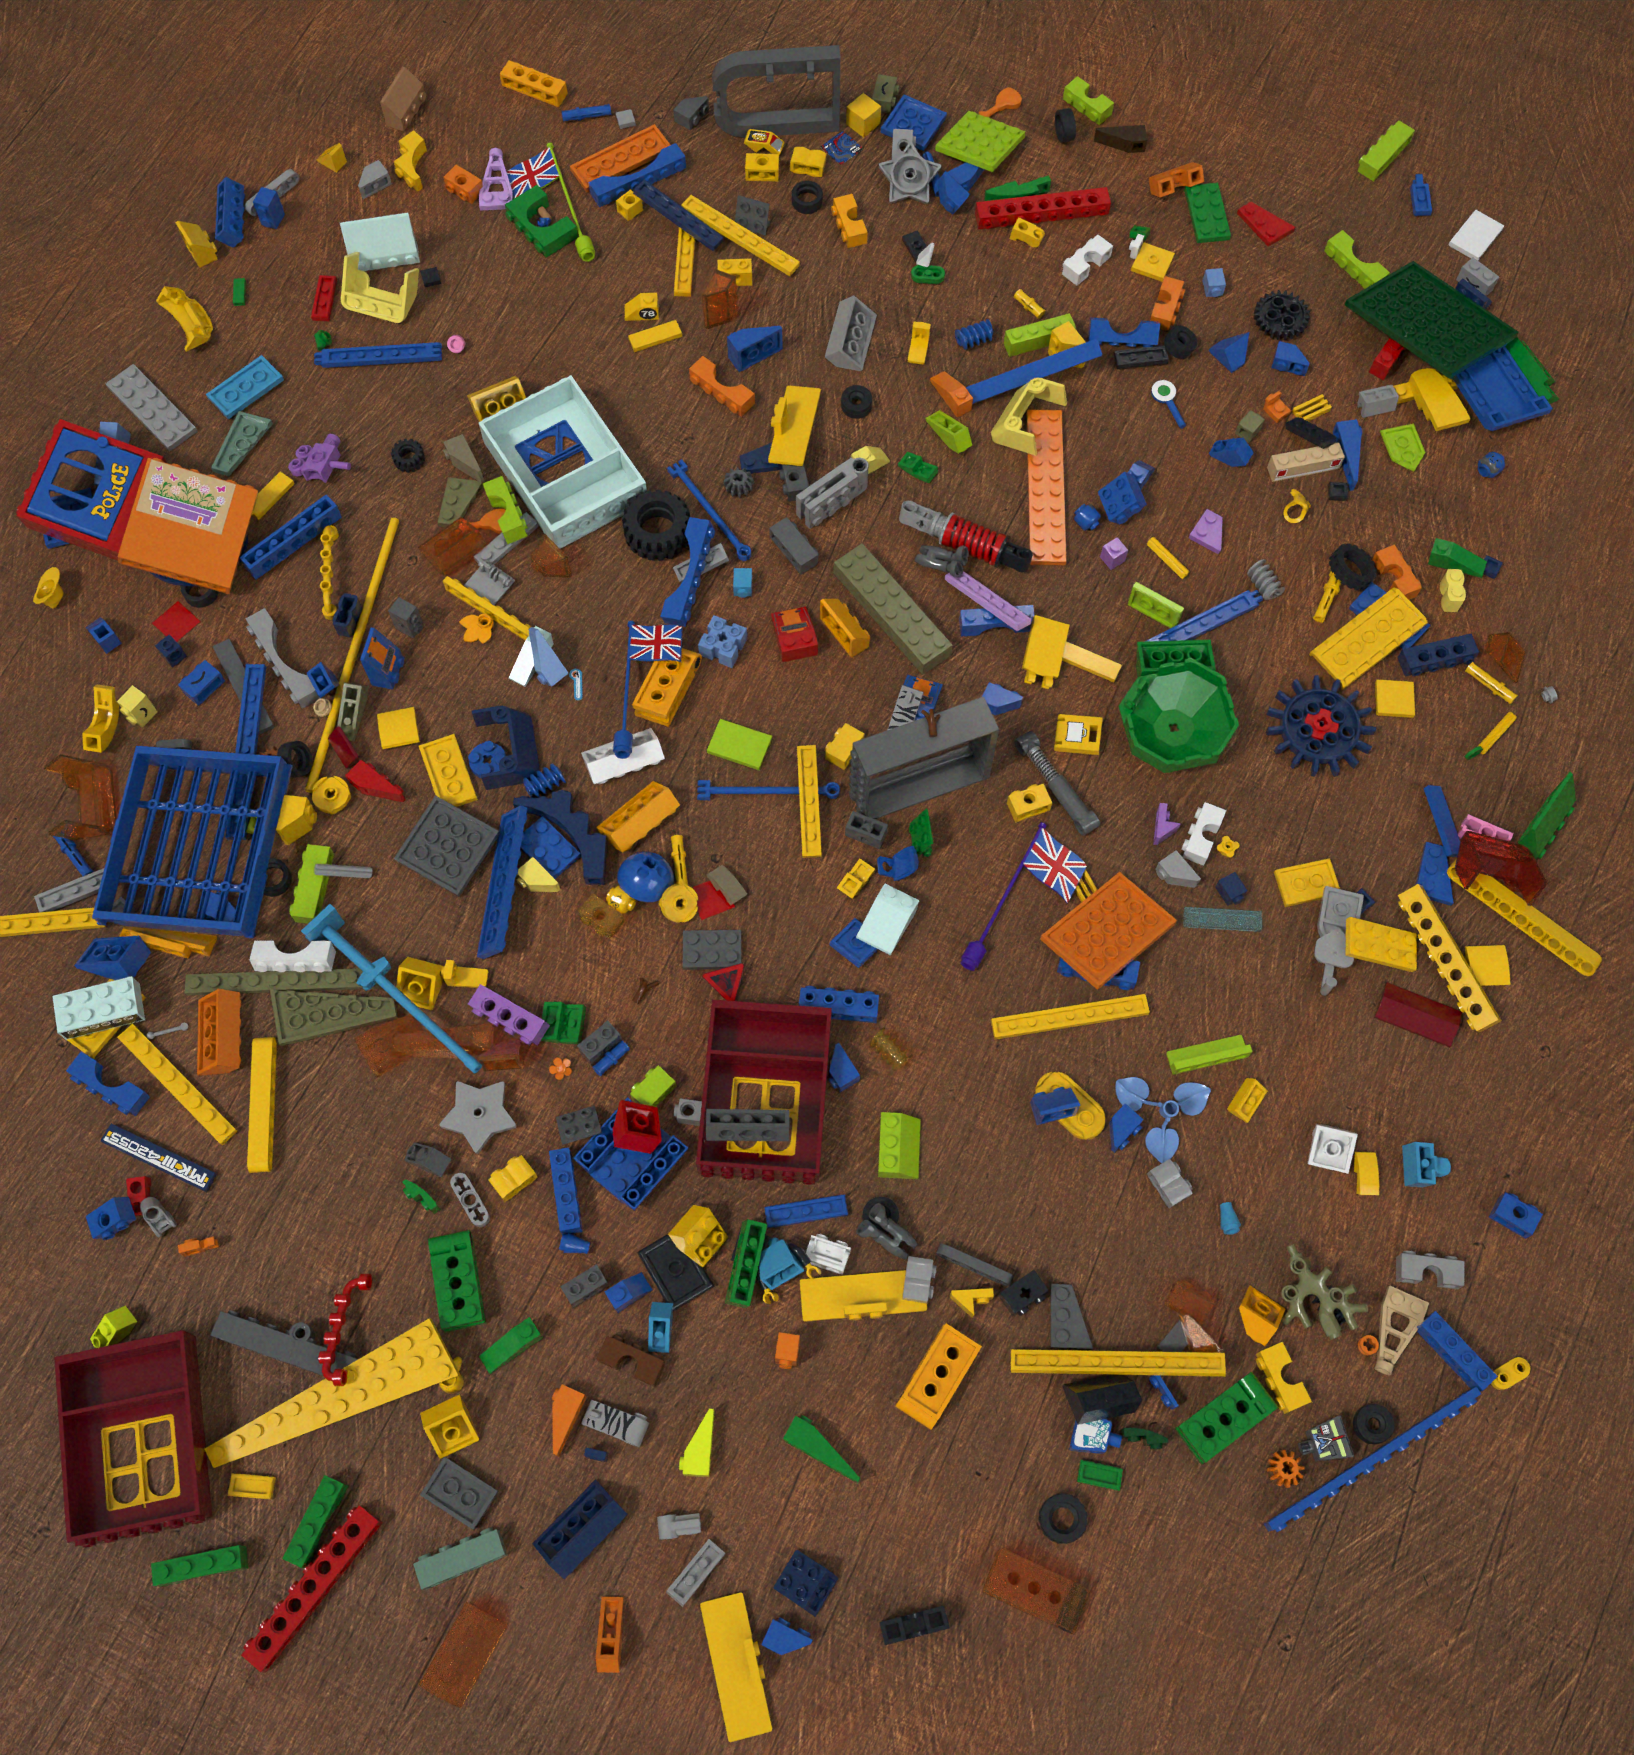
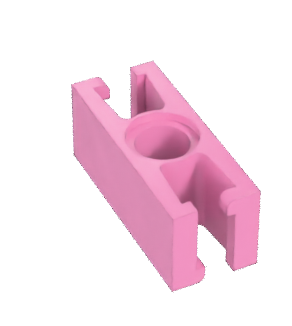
(1481, 826)

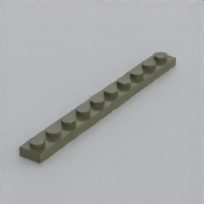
(282, 981)

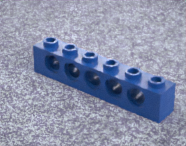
(290, 537)

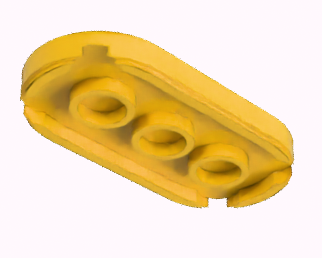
(1090, 1116)

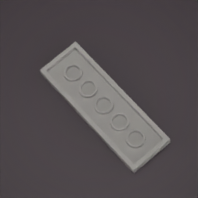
(151, 407)

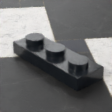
(1141, 357)
(1310, 432)

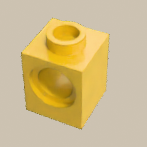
(629, 205)

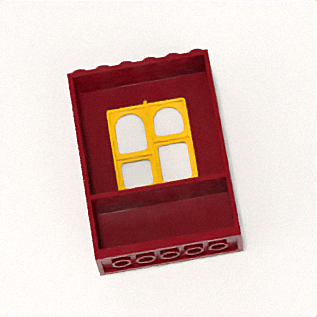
(767, 1048)
(122, 1390)

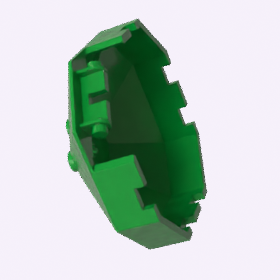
(1183, 696)

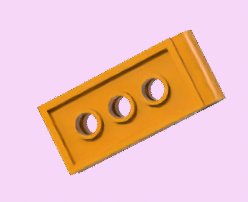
(666, 688)
(914, 1399)

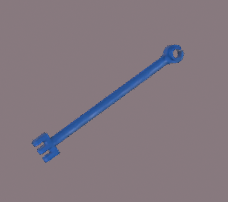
(680, 471)
(706, 790)

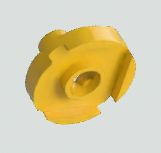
(333, 804)
(669, 899)

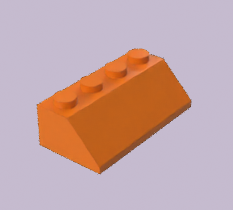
(218, 1032)

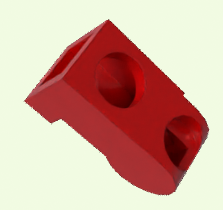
(137, 1190)

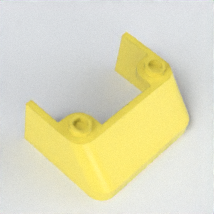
(362, 298)
(1008, 427)

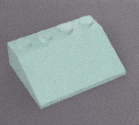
(381, 241)

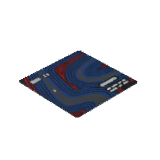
(841, 147)

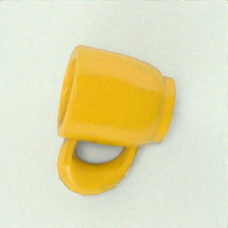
(454, 1384)

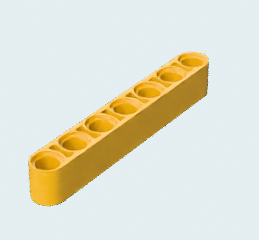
(262, 1105)

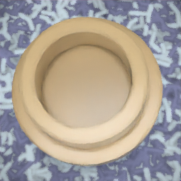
(322, 707)

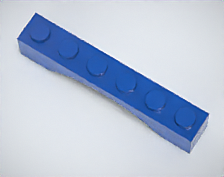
(608, 189)
(678, 605)

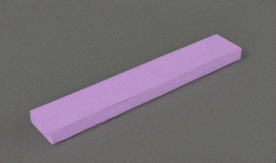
(989, 600)

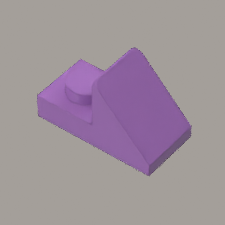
(1163, 828)

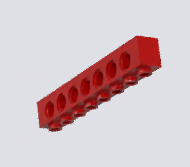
(1043, 208)
(254, 1650)

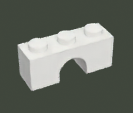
(1095, 250)
(1197, 847)

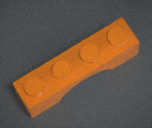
(737, 398)

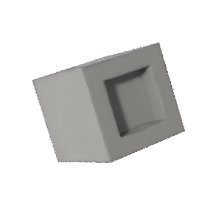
(684, 1104)

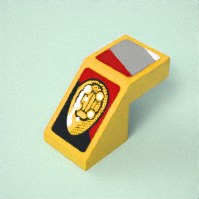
(763, 139)

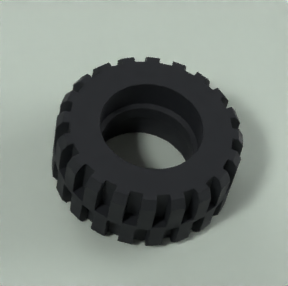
(656, 544)

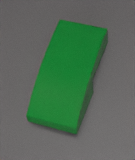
(417, 1193)

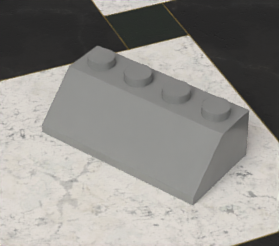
(850, 334)

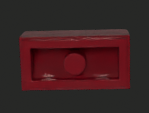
(343, 748)

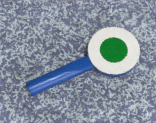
(1164, 392)

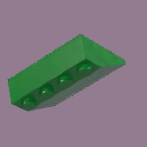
(1550, 817)

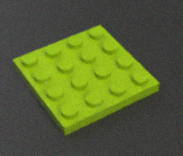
(980, 141)

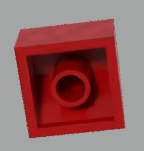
(636, 1127)

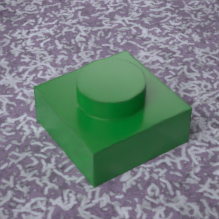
(1145, 231)

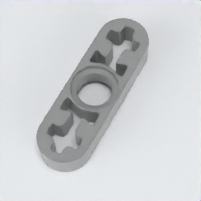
(457, 1189)

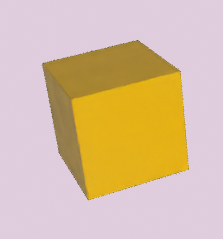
(863, 115)

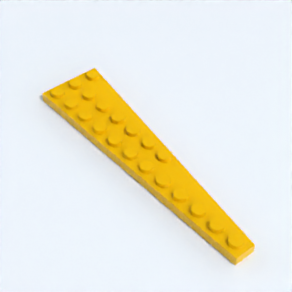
(387, 1373)

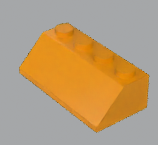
(638, 816)

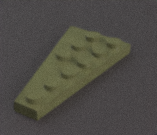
(317, 1014)

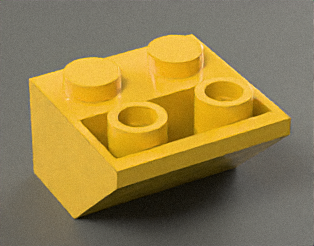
(698, 1234)

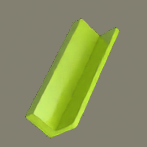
(1208, 1054)

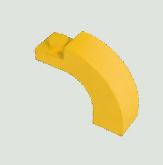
(104, 722)

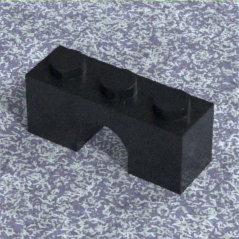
(914, 1625)

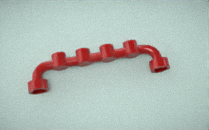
(337, 1320)

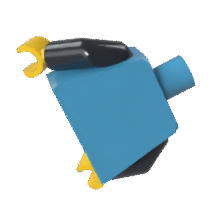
(779, 1264)

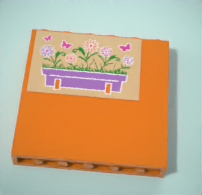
(188, 525)

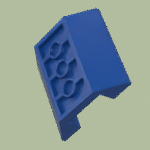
(625, 1172)

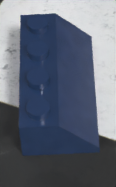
(579, 1529)

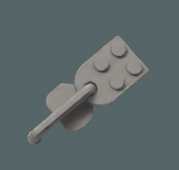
(1330, 948)

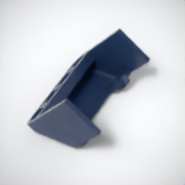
(523, 744)

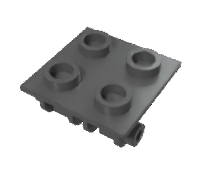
(752, 214)
(578, 1125)

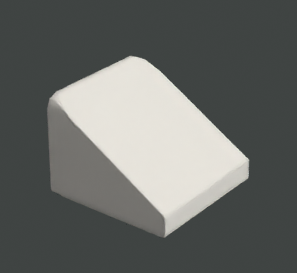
(925, 256)

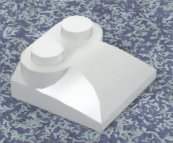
(1332, 1148)

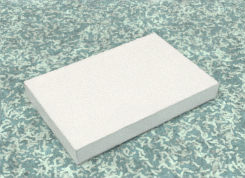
(1476, 235)

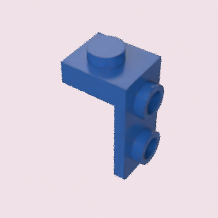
(1166, 1397)

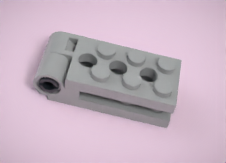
(832, 491)

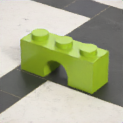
(1096, 109)

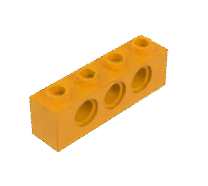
(533, 83)

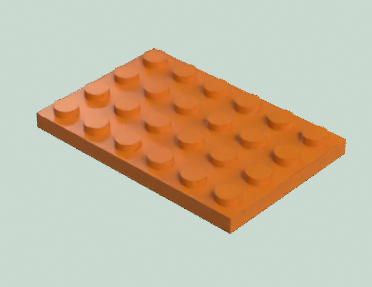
(1108, 930)

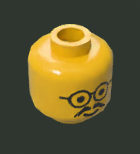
(620, 900)

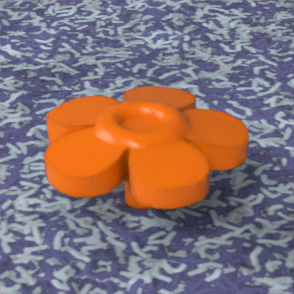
(560, 1067)

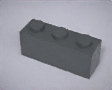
(794, 545)

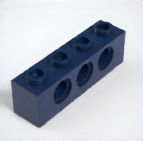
(1463, 645)

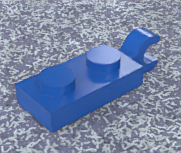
(1420, 197)

